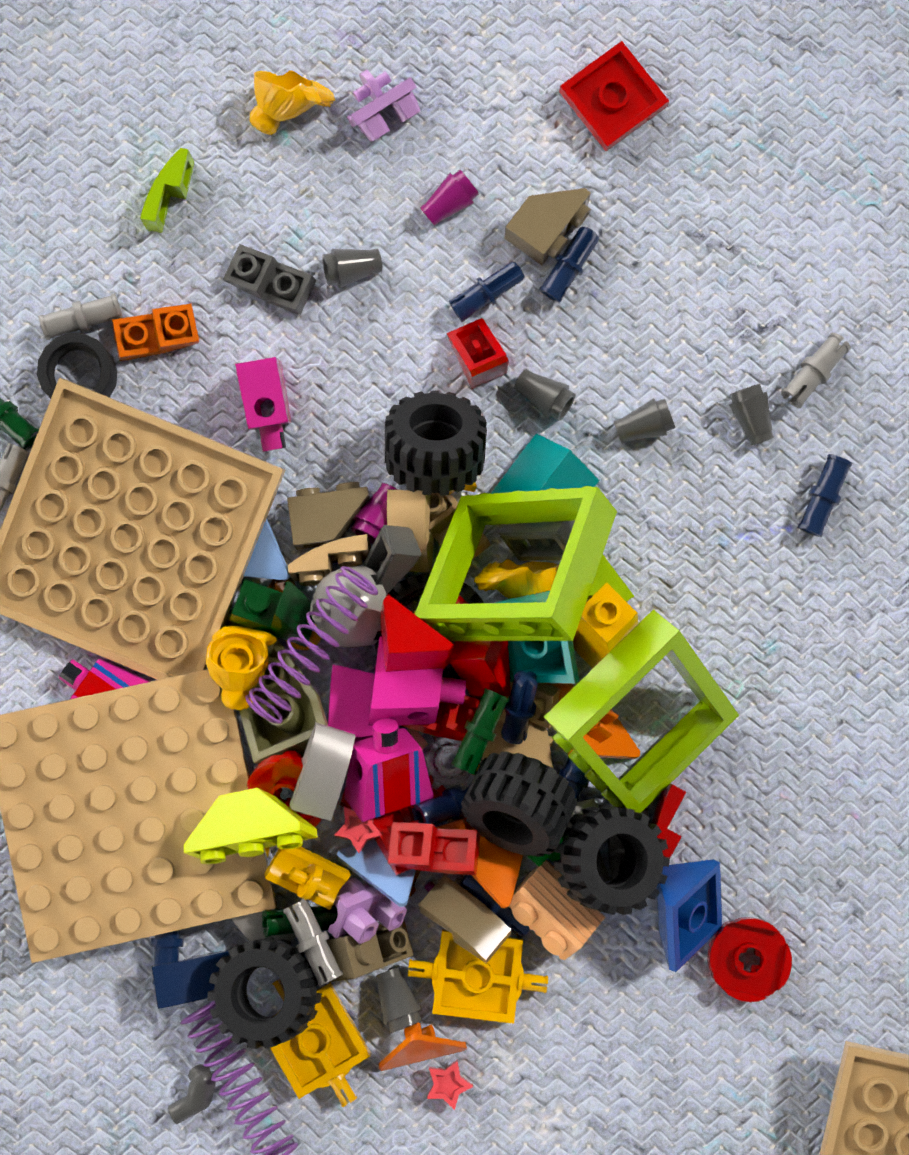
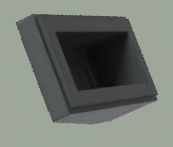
(546, 539)
(392, 555)

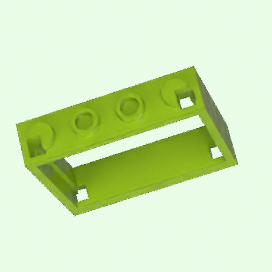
(536, 621)
(610, 683)

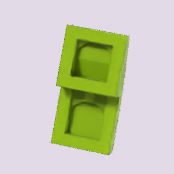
(170, 182)

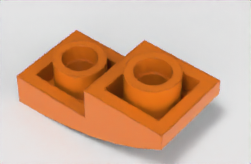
(155, 333)

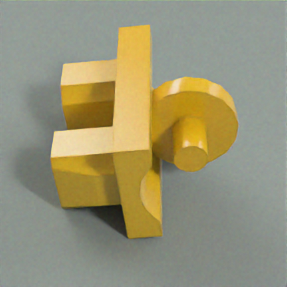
(307, 875)

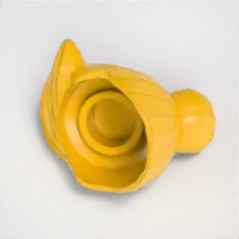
(284, 98)
(515, 579)
(237, 661)

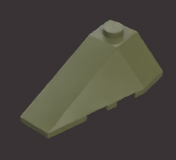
(294, 732)

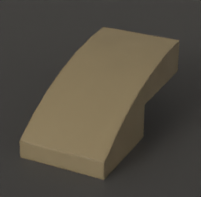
(465, 917)

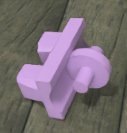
(399, 97)
(361, 908)

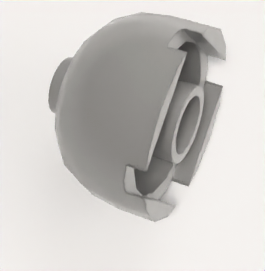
(361, 631)

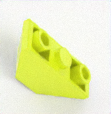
(246, 825)

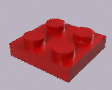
(613, 96)

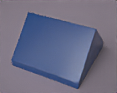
(688, 909)

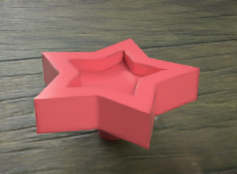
(356, 830)
(448, 1084)

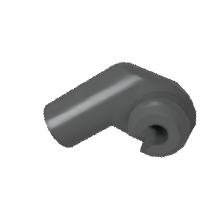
(198, 1096)

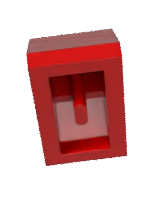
(478, 352)
(410, 641)
(482, 666)

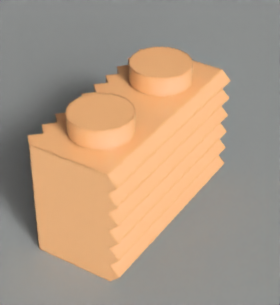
(552, 913)

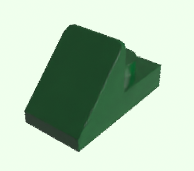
(273, 610)

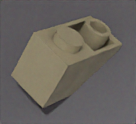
(545, 220)
(324, 516)
(380, 951)

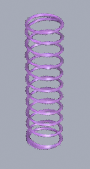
(366, 586)
(203, 1012)

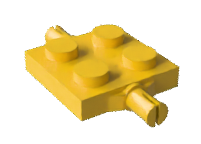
(475, 989)
(323, 1050)

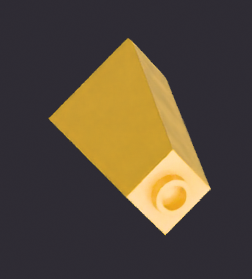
(603, 625)

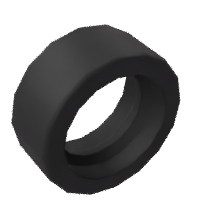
(70, 342)

